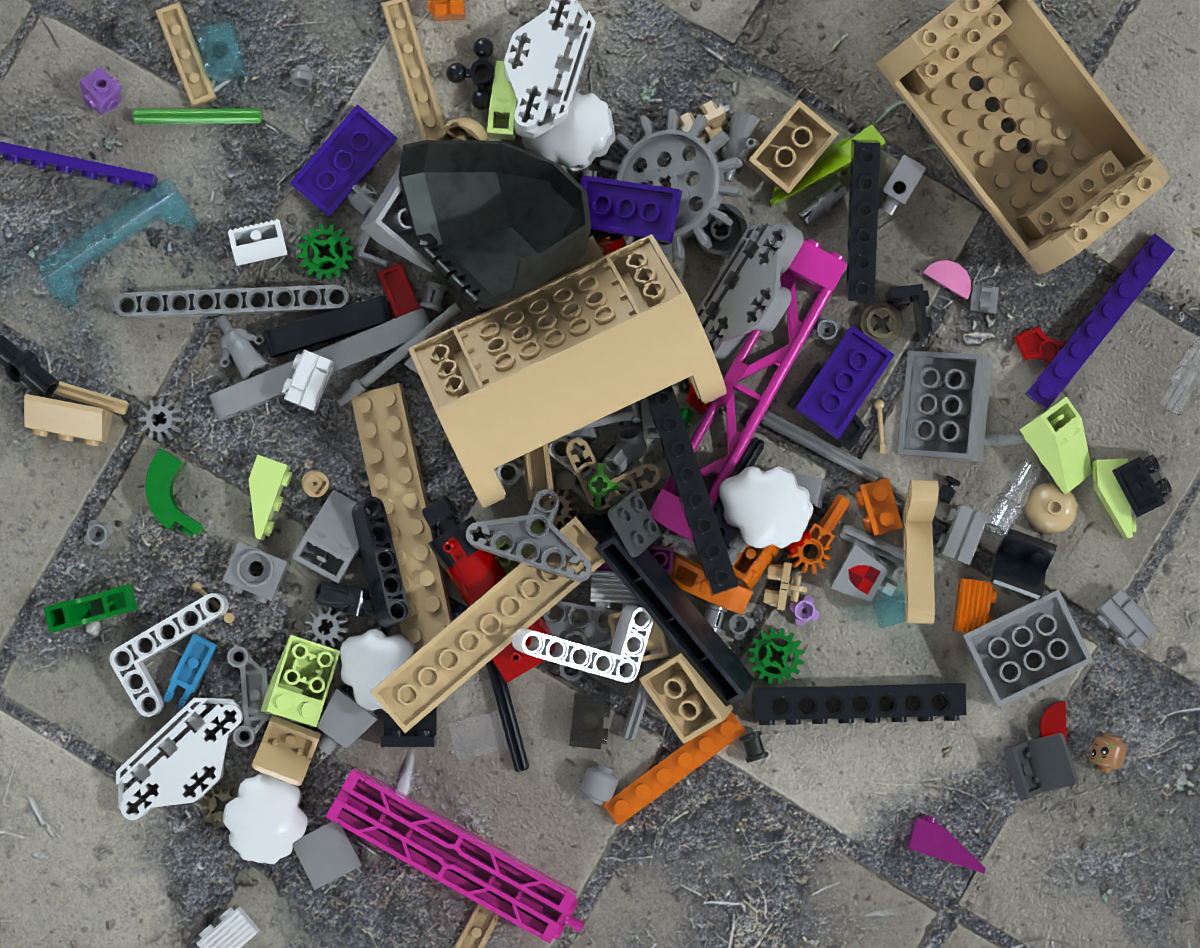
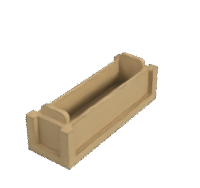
(538, 472)

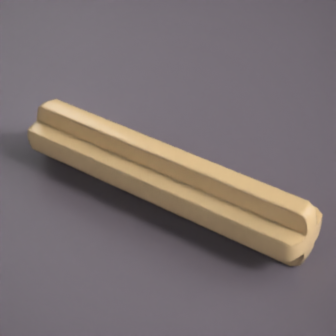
(91, 398)

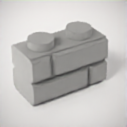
(962, 534)
(1125, 619)

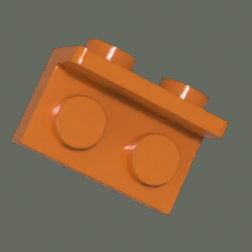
(879, 507)

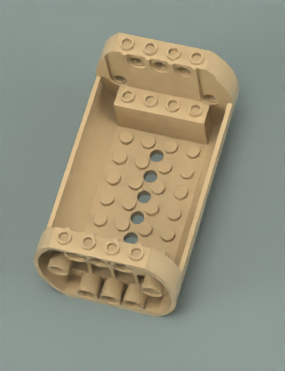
(1090, 154)
(564, 359)

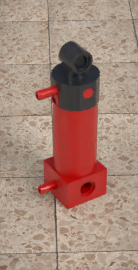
(475, 574)

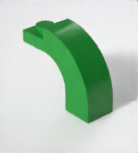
(159, 493)

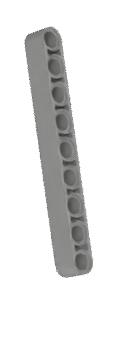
(220, 298)
(344, 353)

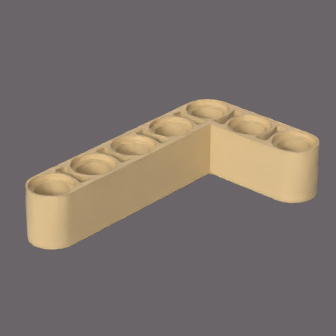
(918, 551)

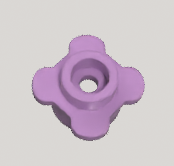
(811, 614)

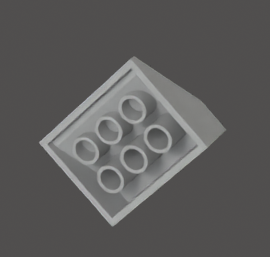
(391, 227)
(945, 405)
(1027, 649)

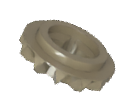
(893, 324)
(209, 803)

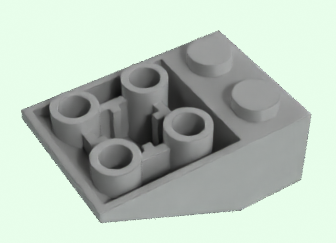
(331, 539)

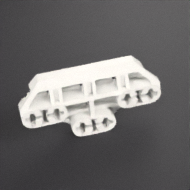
(541, 65)
(185, 759)

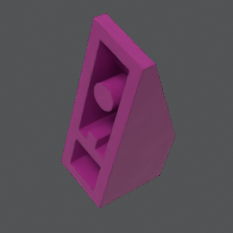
(936, 841)

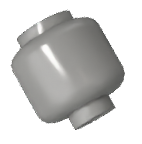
(599, 784)

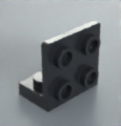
(903, 295)
(1143, 483)
(1022, 563)
(420, 735)

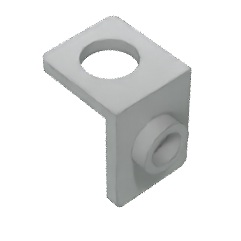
(365, 241)

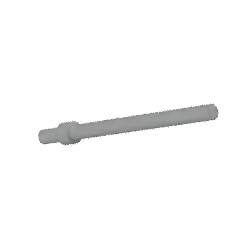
(361, 385)

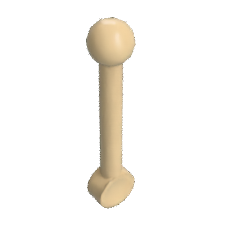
(879, 404)
(197, 587)

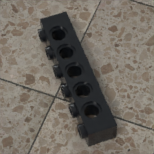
(863, 220)

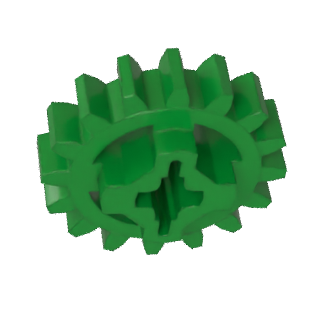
(319, 262)
(785, 670)

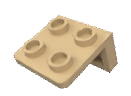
(286, 751)

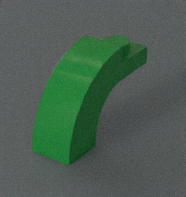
(90, 608)

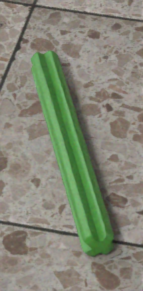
(197, 116)

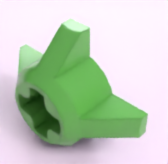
(603, 485)

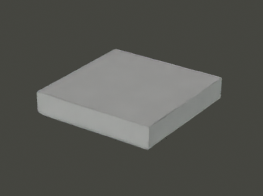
(326, 854)

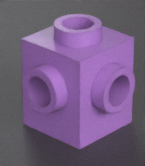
(101, 91)

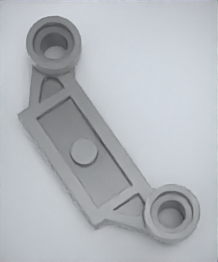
(254, 688)

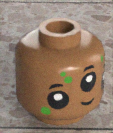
(1108, 752)

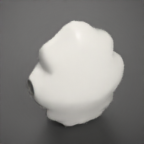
(578, 139)
(766, 506)
(369, 660)
(265, 819)

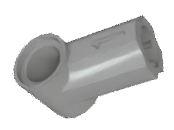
(629, 448)

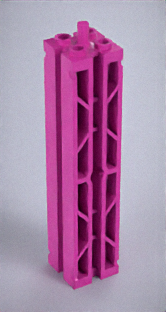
(455, 856)

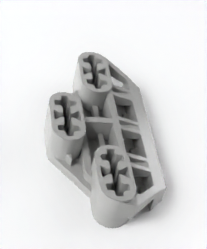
(758, 296)

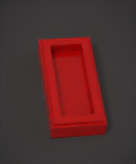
(398, 290)

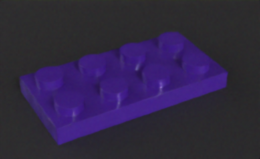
(343, 160)
(632, 208)
(844, 382)

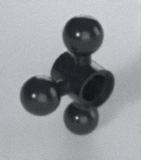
(458, 73)

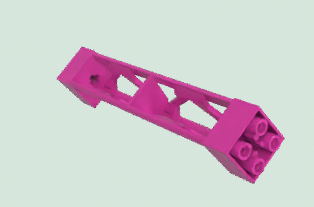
(818, 272)

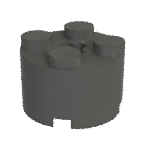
(724, 245)

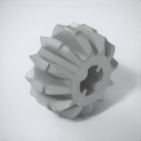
(162, 429)
(319, 622)

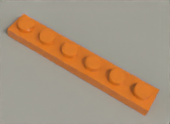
(673, 769)

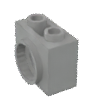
(241, 578)

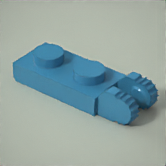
(191, 668)

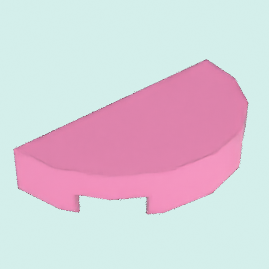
(951, 276)

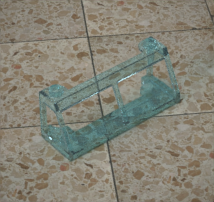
(61, 269)

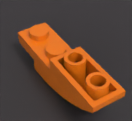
(691, 578)

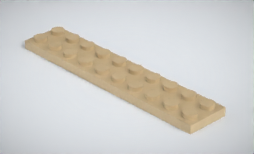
(399, 484)
(480, 633)

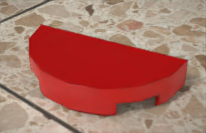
(1054, 720)

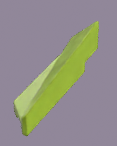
(828, 164)

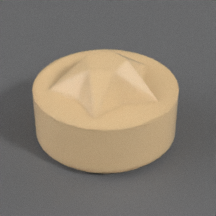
(315, 483)

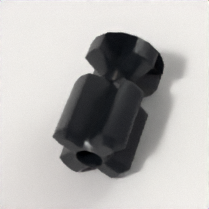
(947, 492)

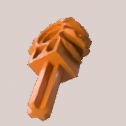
(821, 536)

